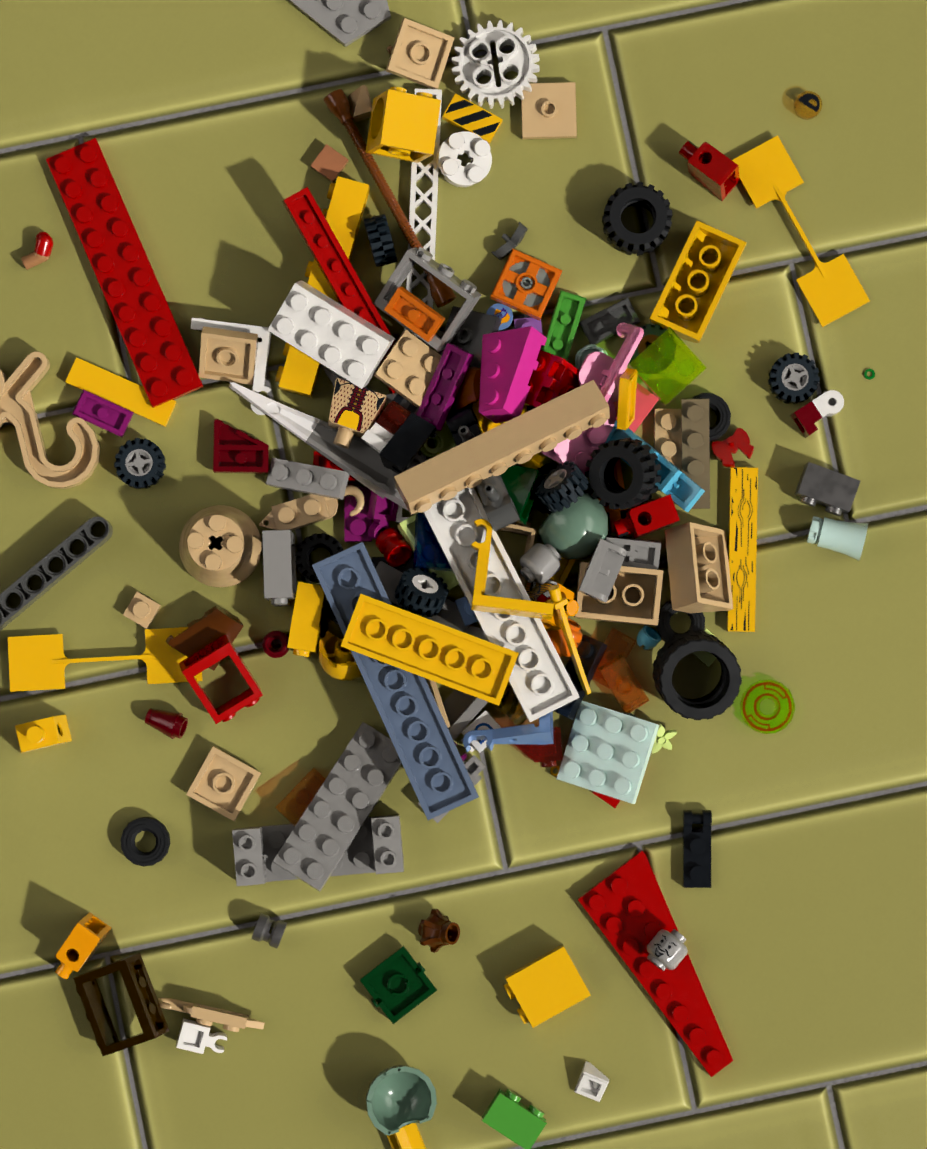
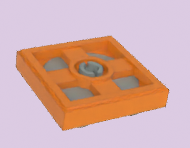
(526, 284)

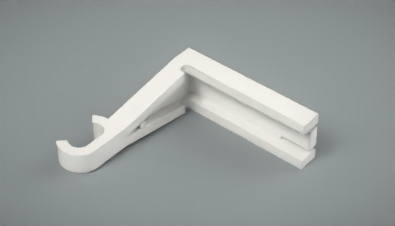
(262, 352)

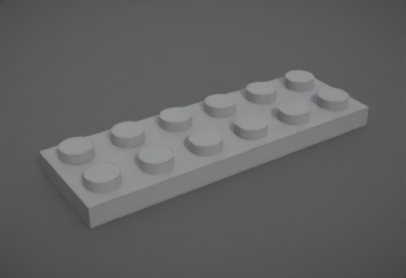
(340, 807)

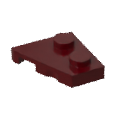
(238, 452)

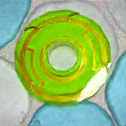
(751, 710)

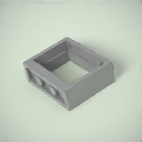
(443, 273)
(279, 567)

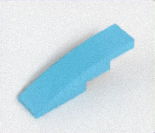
(673, 480)

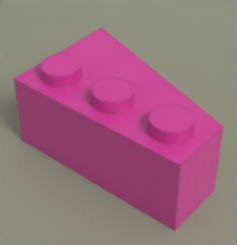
(506, 371)

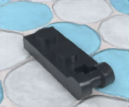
(697, 850)

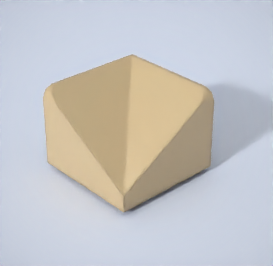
(360, 103)

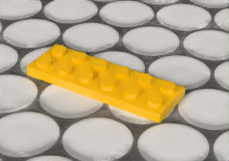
(429, 649)

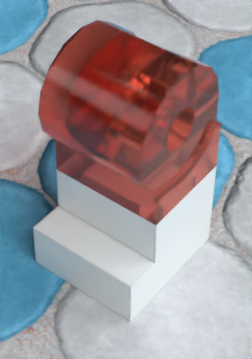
(386, 426)

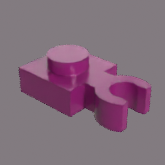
(382, 512)

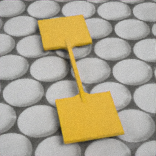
(831, 286)
(40, 660)

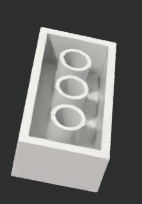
(331, 334)

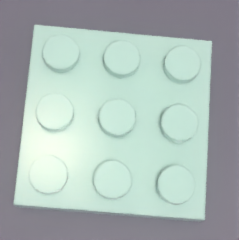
(607, 752)

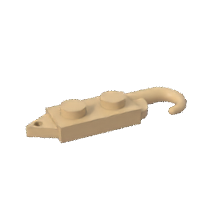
(308, 510)
(207, 1015)

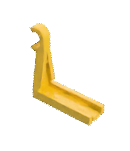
(500, 604)

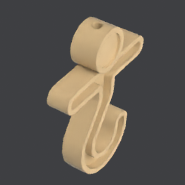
(19, 410)

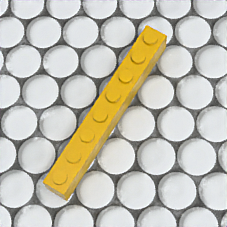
(344, 218)

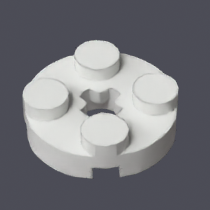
(451, 166)

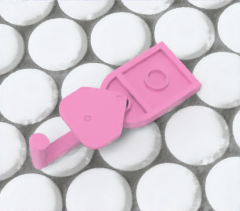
(606, 374)

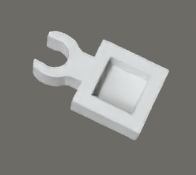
(197, 1036)

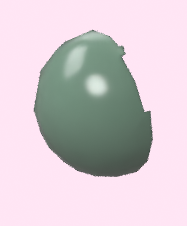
(576, 529)
(400, 1098)

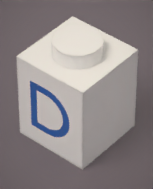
(482, 722)

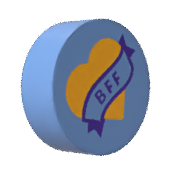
(502, 312)

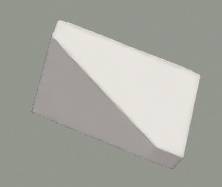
(591, 1082)

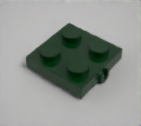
(398, 984)

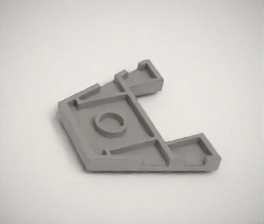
(346, 18)

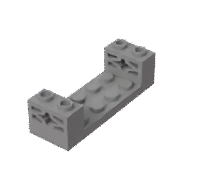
(373, 850)

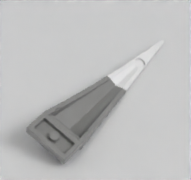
(359, 460)

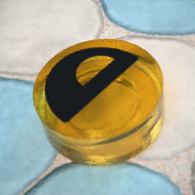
(808, 105)

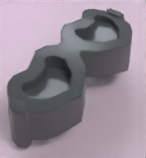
(511, 243)

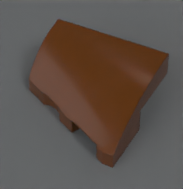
(206, 630)

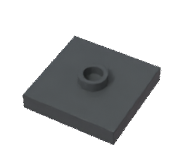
(471, 333)

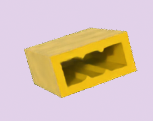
(307, 619)
(546, 986)

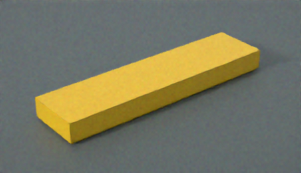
(118, 391)

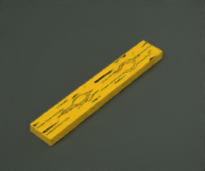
(742, 548)

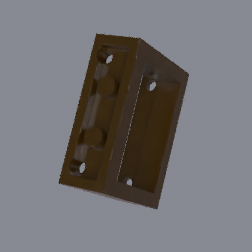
(142, 998)

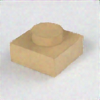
(142, 610)

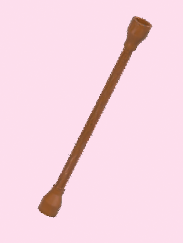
(340, 108)

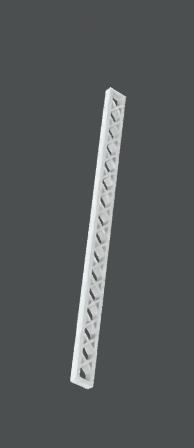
(423, 224)

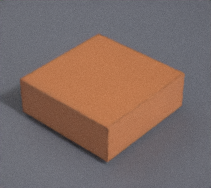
(329, 163)

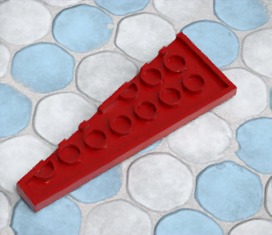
(630, 914)

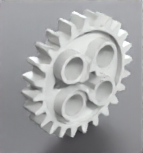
(472, 68)

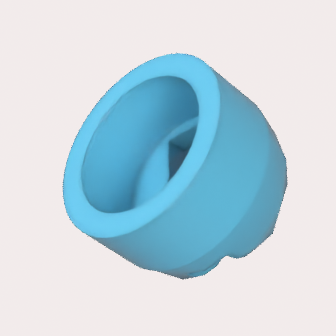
(648, 637)

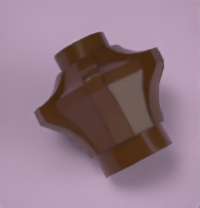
(438, 931)

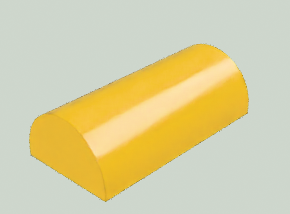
(697, 282)

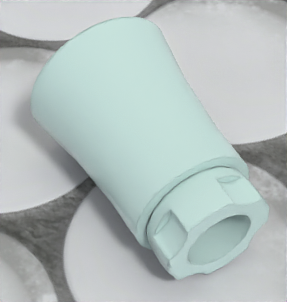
(838, 536)

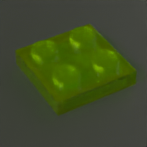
(667, 366)

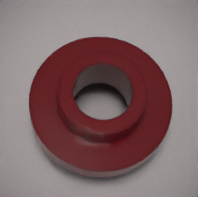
(268, 640)

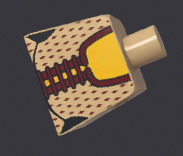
(353, 411)

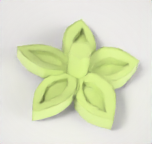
(662, 739)

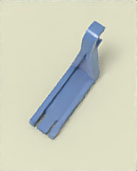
(521, 734)

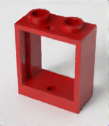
(209, 656)

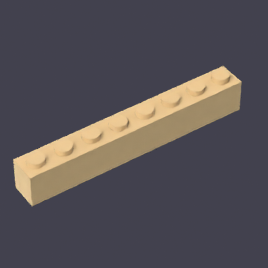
(502, 447)

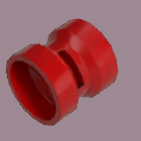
(393, 546)

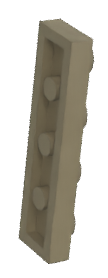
(696, 445)

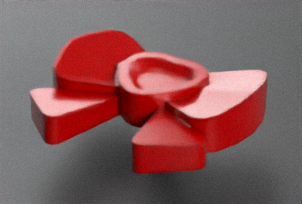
(723, 449)

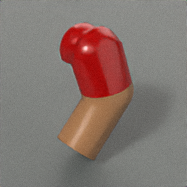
(41, 252)

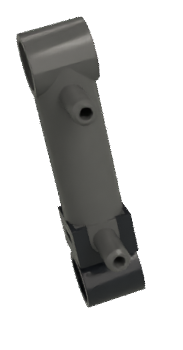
(492, 490)

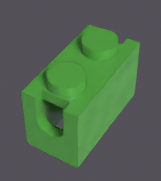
(514, 1119)

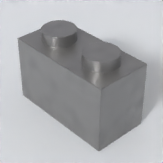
(827, 489)

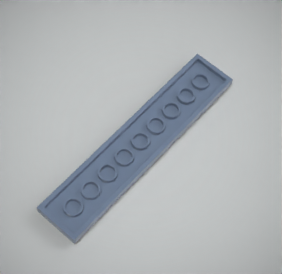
(399, 696)

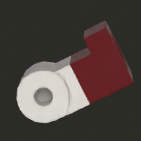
(825, 405)

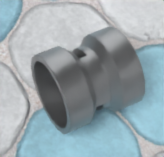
(263, 927)

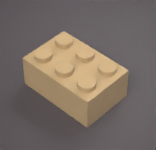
(631, 601)

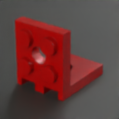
(551, 379)

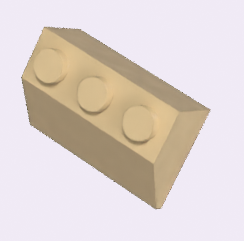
(698, 568)

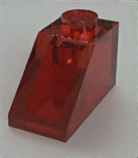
(545, 754)

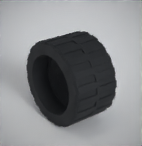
(719, 698)

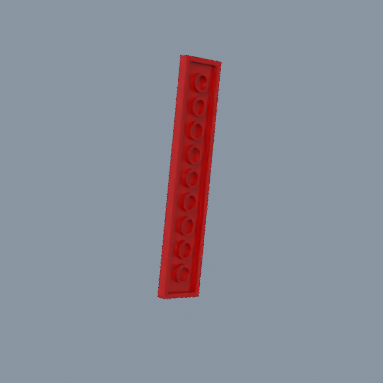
(124, 273)

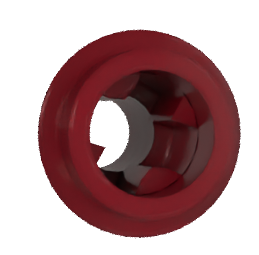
(169, 723)

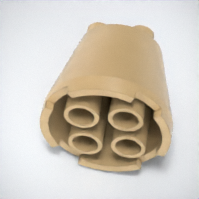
(239, 549)

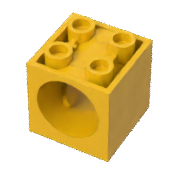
(403, 125)

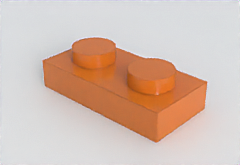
(414, 314)

